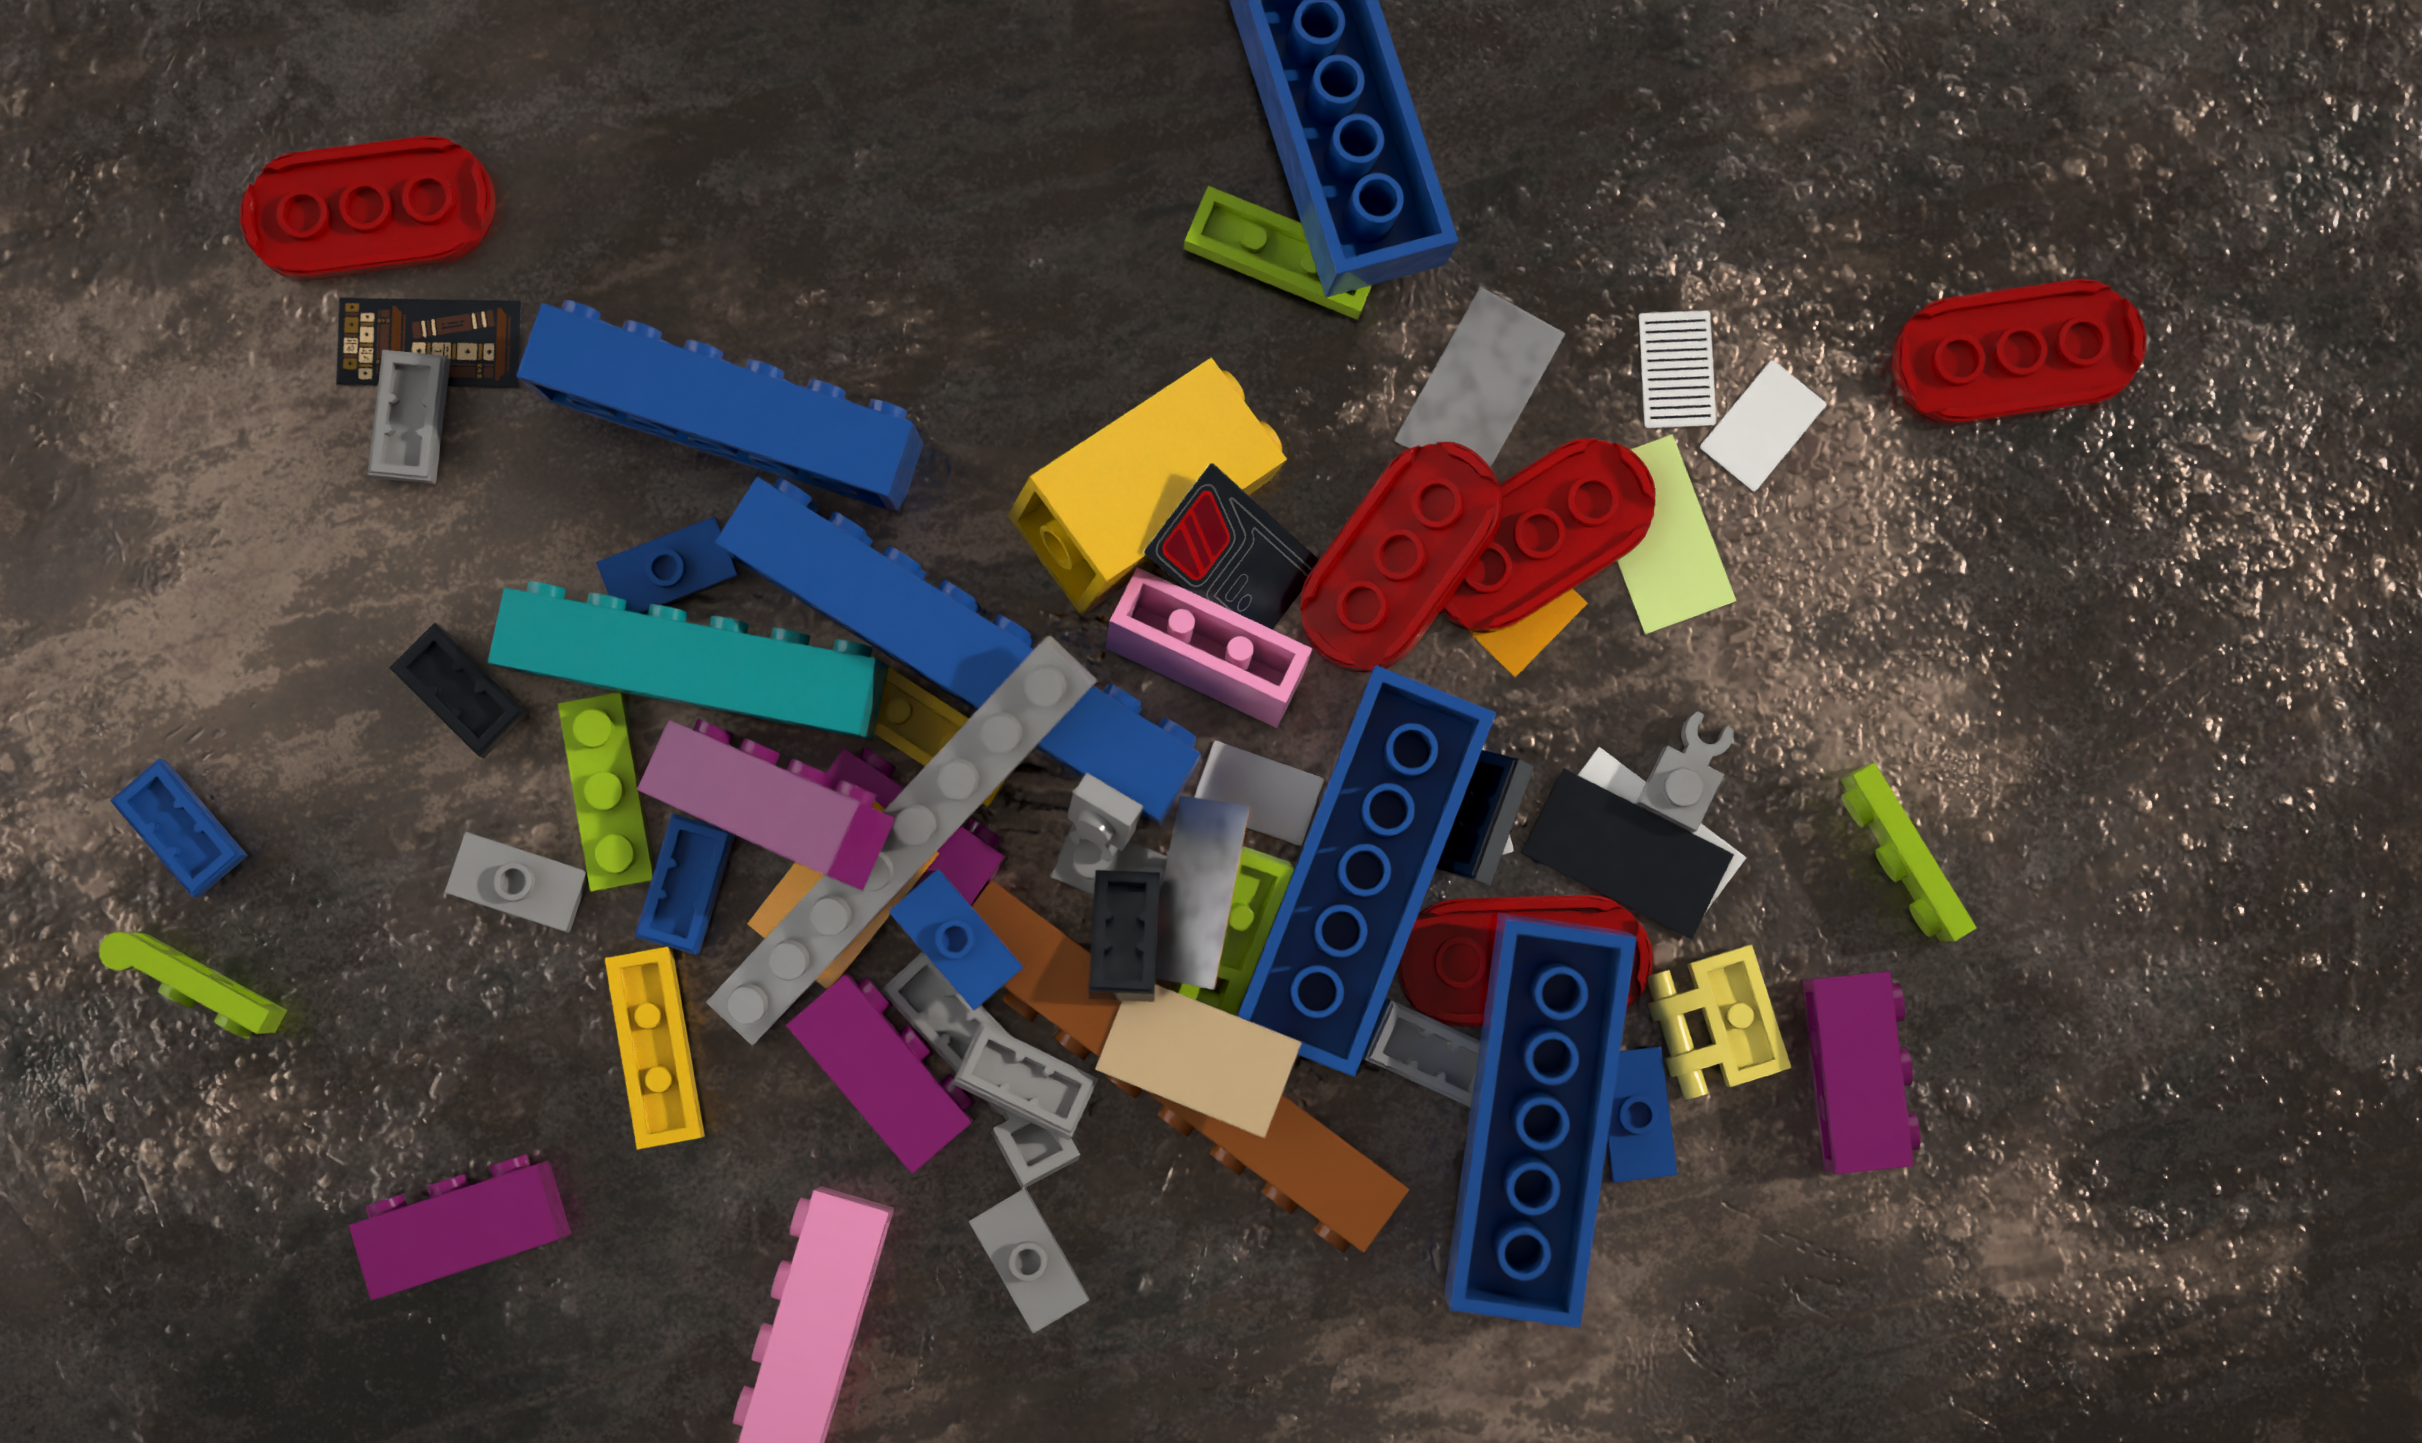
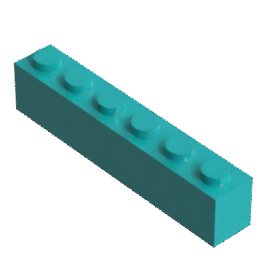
(689, 662)

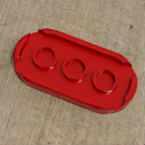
(367, 208)
(2018, 352)
(1556, 530)
(1401, 556)
(1453, 943)

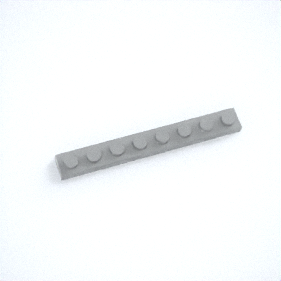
(925, 818)

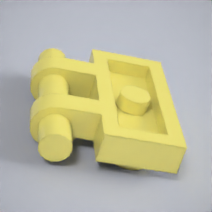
(1736, 1015)

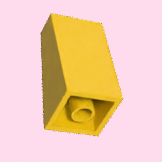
(1115, 490)

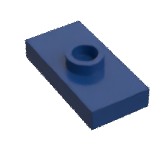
(669, 567)
(178, 828)
(685, 884)
(956, 939)
(1640, 1120)

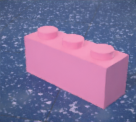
(1207, 647)

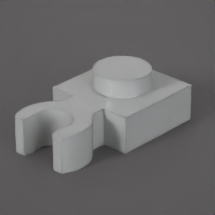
(1682, 781)
(1102, 816)
(1030, 1148)

